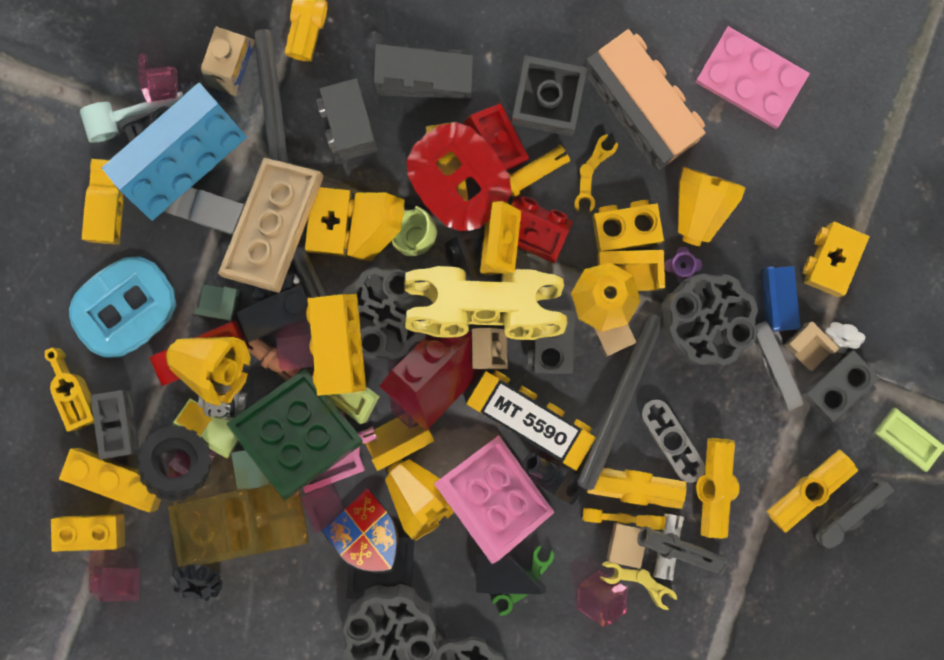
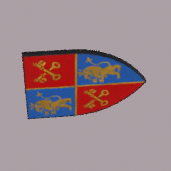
(365, 535)

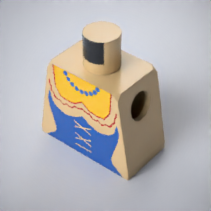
(227, 59)

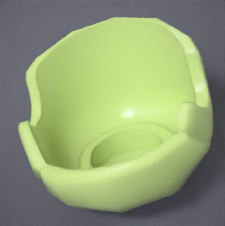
(416, 233)

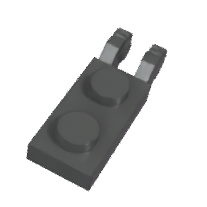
(852, 513)

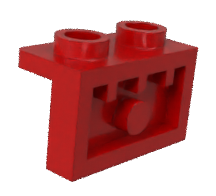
(499, 134)
(541, 230)

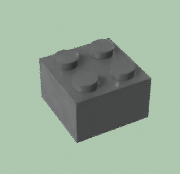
(549, 96)
(349, 122)

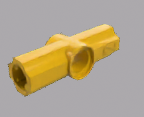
(306, 20)
(827, 476)
(640, 488)
(717, 488)

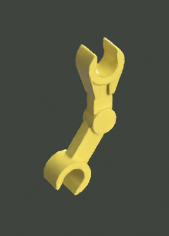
(643, 577)

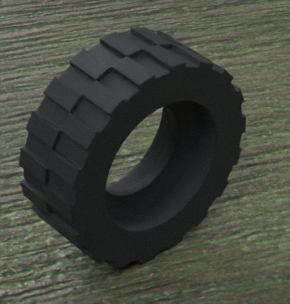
(174, 438)

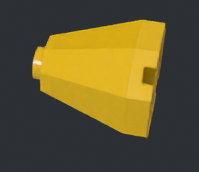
(704, 204)
(594, 307)
(208, 359)
(416, 498)

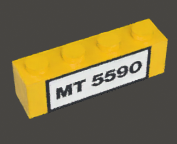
(532, 420)

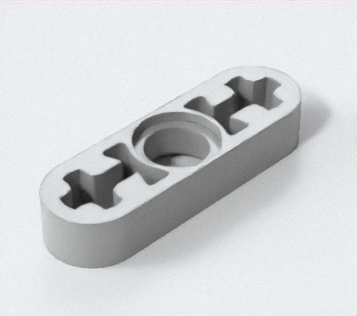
(777, 368)
(678, 465)

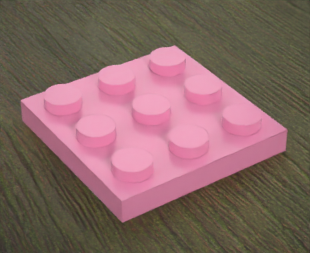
(494, 499)

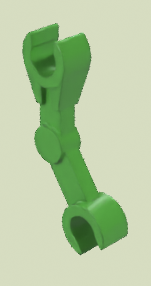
(537, 568)

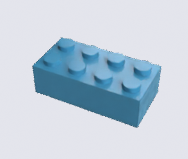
(174, 152)

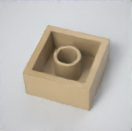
(489, 348)

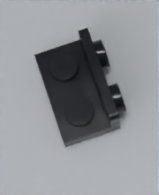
(466, 253)

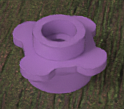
(683, 256)

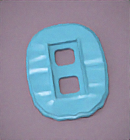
(108, 289)

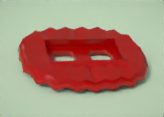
(440, 191)

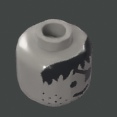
(224, 411)

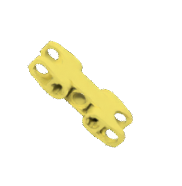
(484, 303)

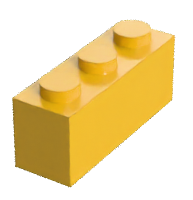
(336, 344)
(108, 479)

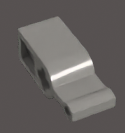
(207, 210)

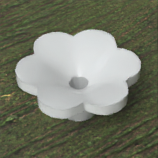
(845, 336)

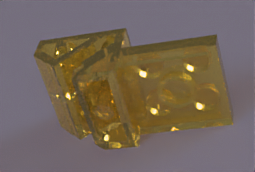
(236, 525)

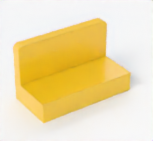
(500, 240)
(396, 442)

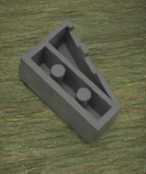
(422, 72)

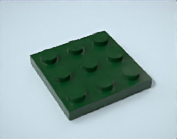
(294, 434)

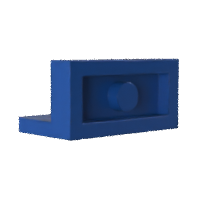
(780, 298)

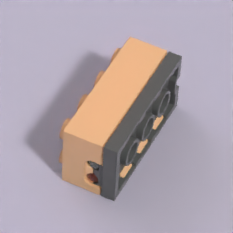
(643, 100)

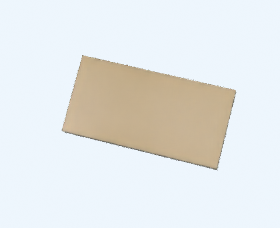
(271, 224)

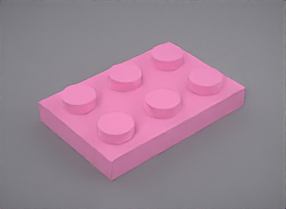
(752, 77)

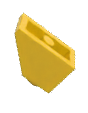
(374, 224)

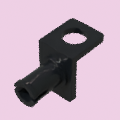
(552, 475)

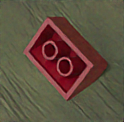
(432, 377)

